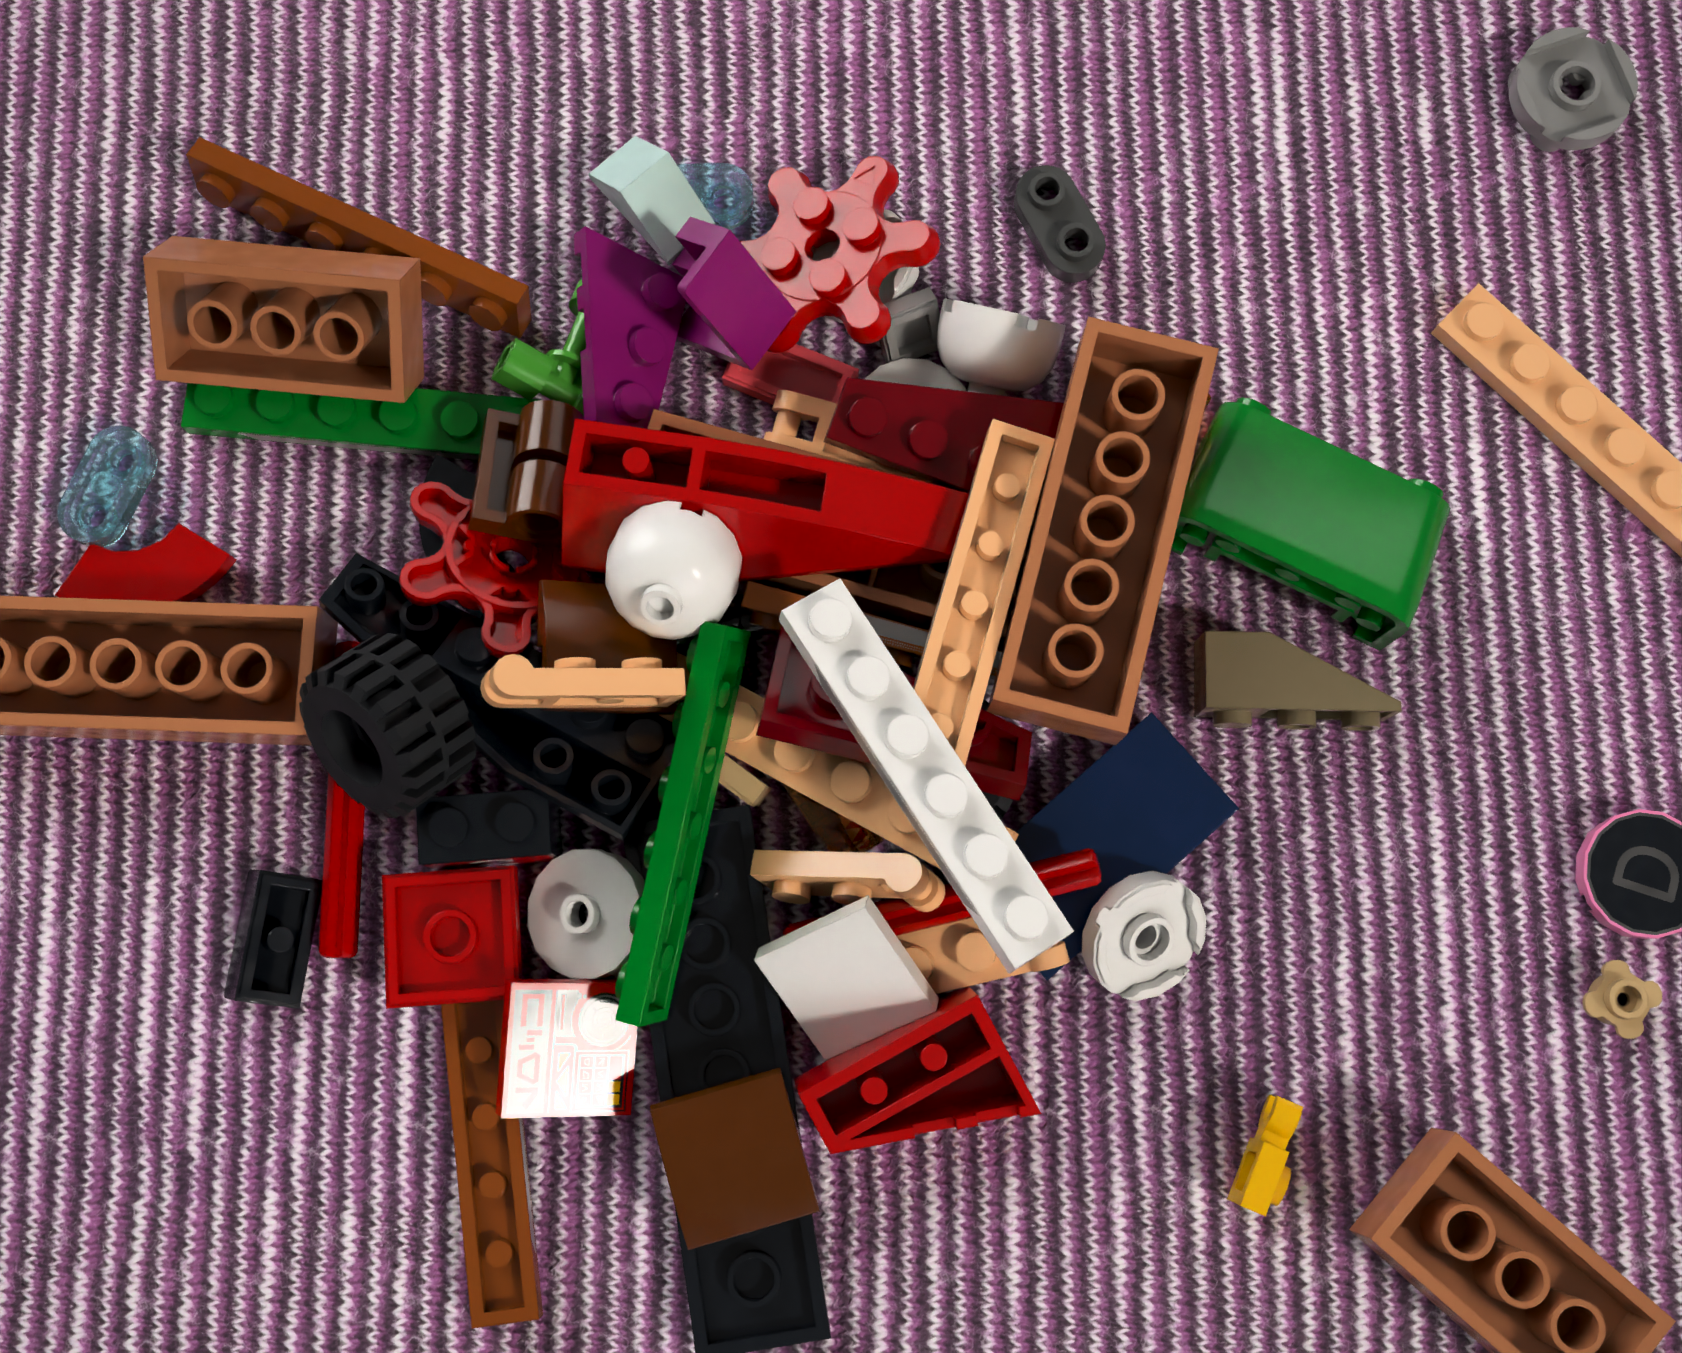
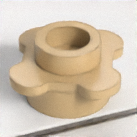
(1602, 1001)

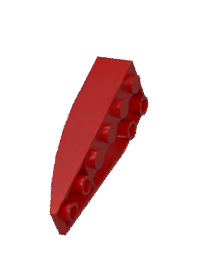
(782, 506)

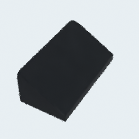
(273, 939)

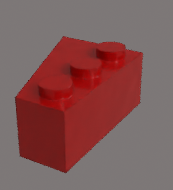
(917, 1080)

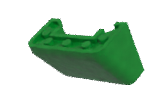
(1313, 519)

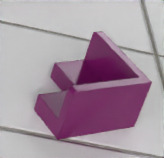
(731, 299)

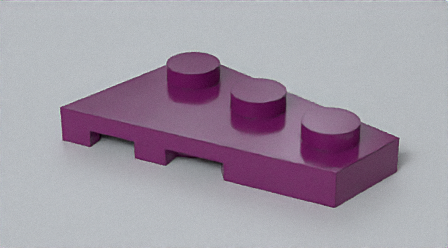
(629, 330)

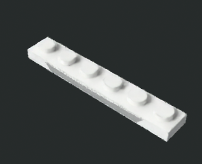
(925, 776)

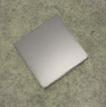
(912, 326)

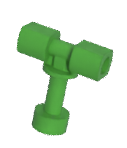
(553, 374)

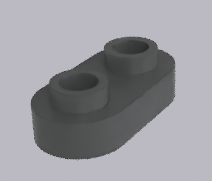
(1057, 220)

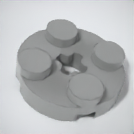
(1553, 117)

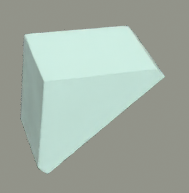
(650, 194)

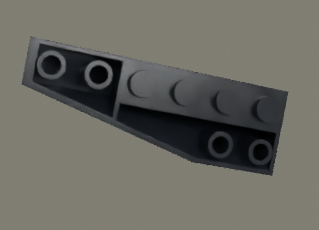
(582, 761)

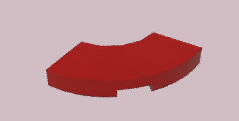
(168, 570)

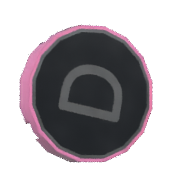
(1634, 874)

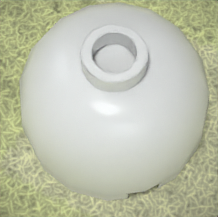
(996, 347)
(672, 570)

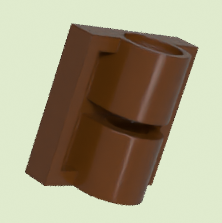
(523, 472)

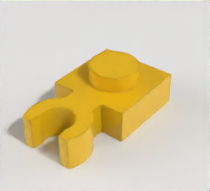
(1262, 1171)

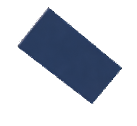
(1135, 808)

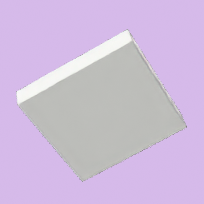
(846, 978)

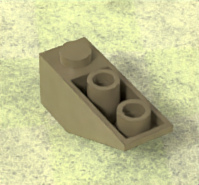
(1270, 678)

